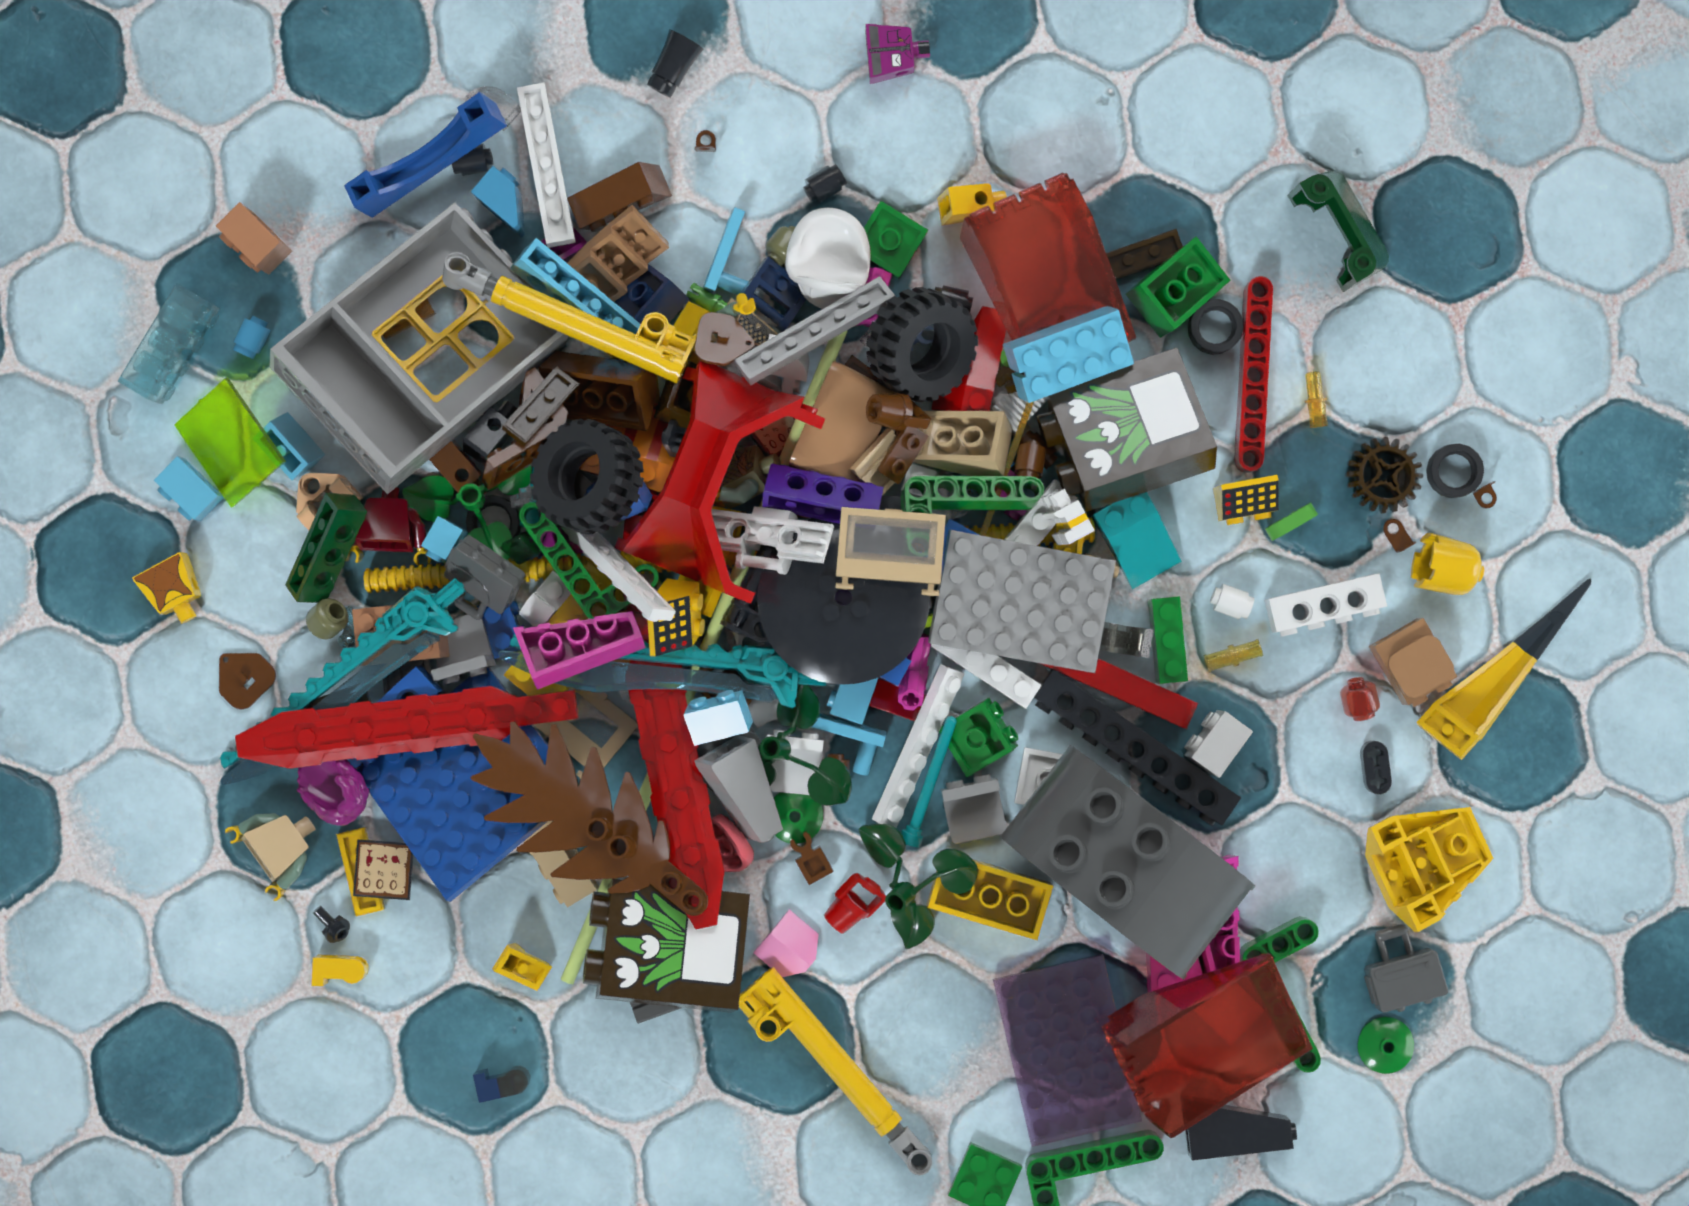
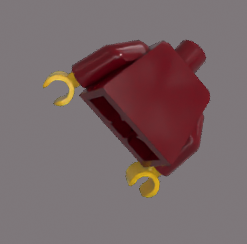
(390, 527)

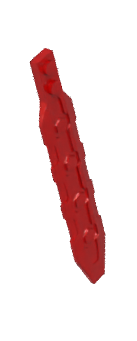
(397, 726)
(678, 786)

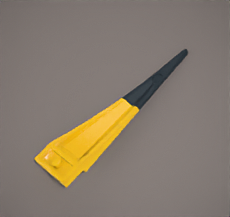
(1473, 705)

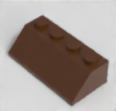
(607, 389)

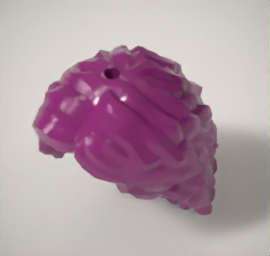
(333, 791)

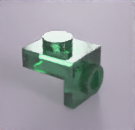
(521, 547)

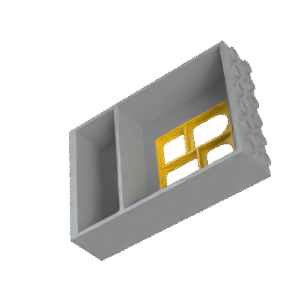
(371, 395)

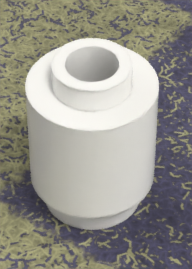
(1232, 601)

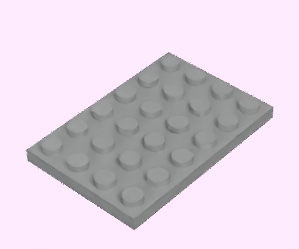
(1021, 601)

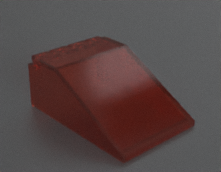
(1042, 258)
(1205, 1041)

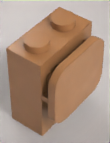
(1414, 662)

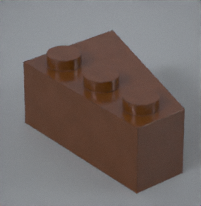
(605, 200)

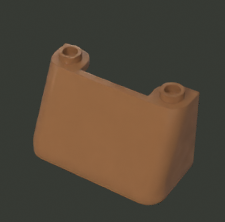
(846, 428)

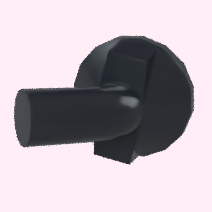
(335, 929)

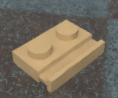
(867, 464)

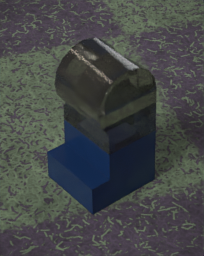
(502, 1084)

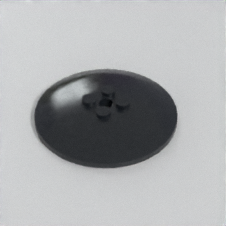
(836, 640)

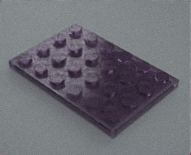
(1060, 1052)

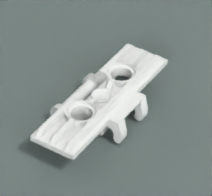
(774, 529)

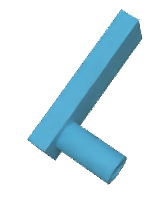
(716, 276)
(869, 737)

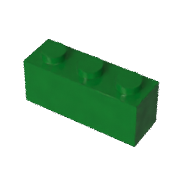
(1168, 640)

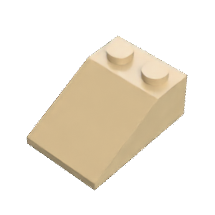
(967, 442)

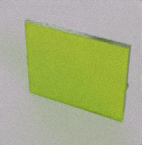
(229, 442)

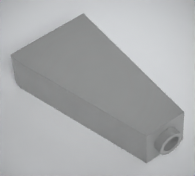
(742, 787)

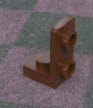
(902, 453)

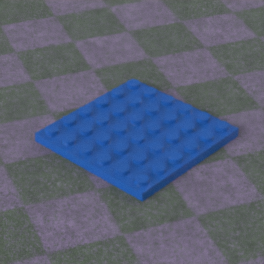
(443, 810)

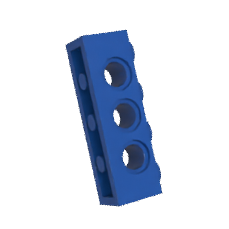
(416, 681)

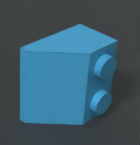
(501, 197)

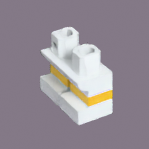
(1068, 517)

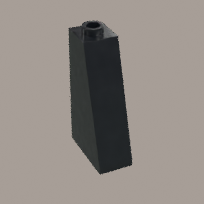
(1239, 1132)

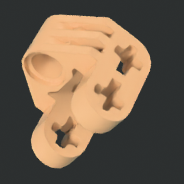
(328, 483)

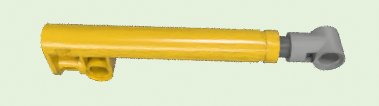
(657, 352)
(777, 1001)

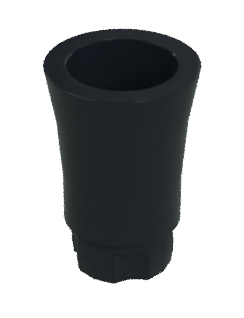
(673, 63)

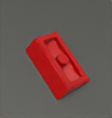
(886, 698)

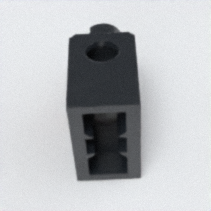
(481, 439)

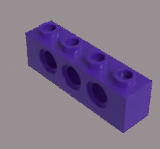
(810, 484)

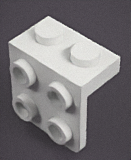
(790, 775)

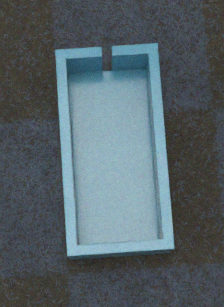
(1068, 354)

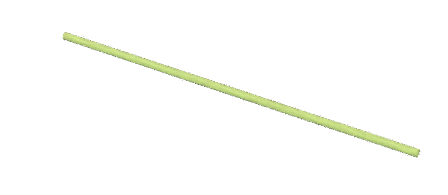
(713, 632)

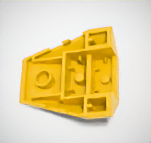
(1426, 861)

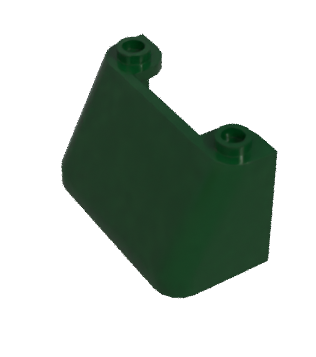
(1367, 249)

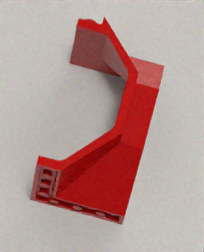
(679, 524)

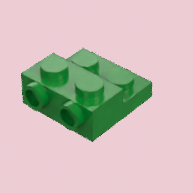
(981, 737)

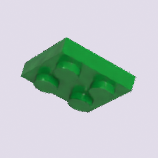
(893, 239)
(984, 1178)

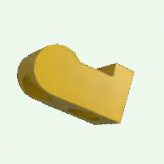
(349, 968)

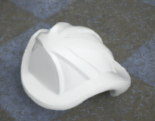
(828, 255)

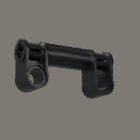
(748, 617)

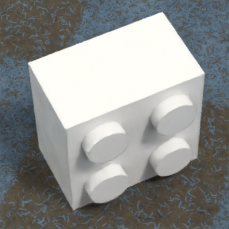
(1217, 742)

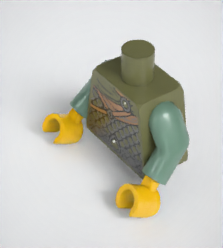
(745, 475)

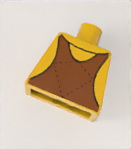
(171, 586)

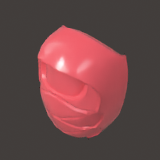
(733, 845)

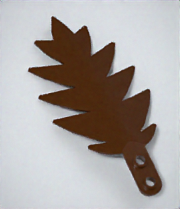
(582, 816)

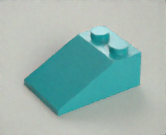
(1137, 538)

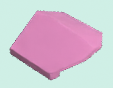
(789, 946)

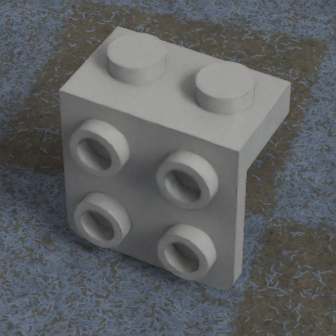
(468, 652)
(973, 809)

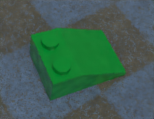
(1178, 287)

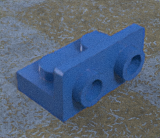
(500, 628)

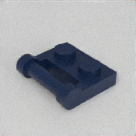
(777, 284)

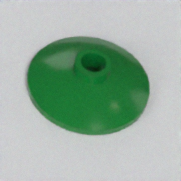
(810, 813)
(1373, 1038)

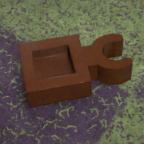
(813, 862)

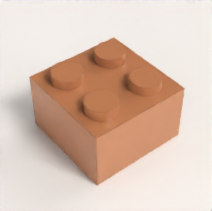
(251, 236)

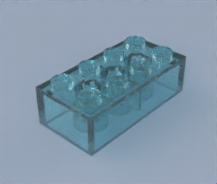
(169, 345)

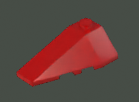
(978, 386)

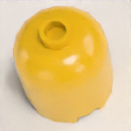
(1446, 565)

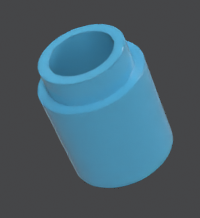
(251, 337)

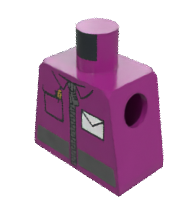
(892, 51)

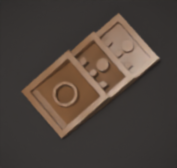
(619, 253)

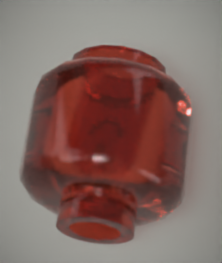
(1360, 699)

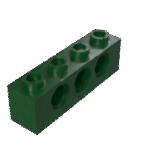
(326, 547)

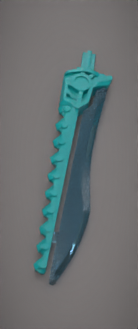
(403, 621)
(754, 663)

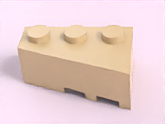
(565, 890)

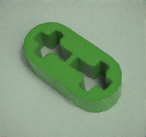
(1291, 521)

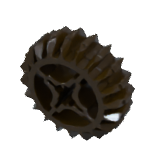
(1404, 461)

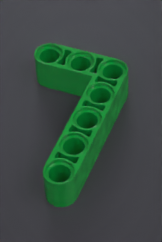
(961, 500)
(578, 570)
(1292, 944)
(1081, 1166)

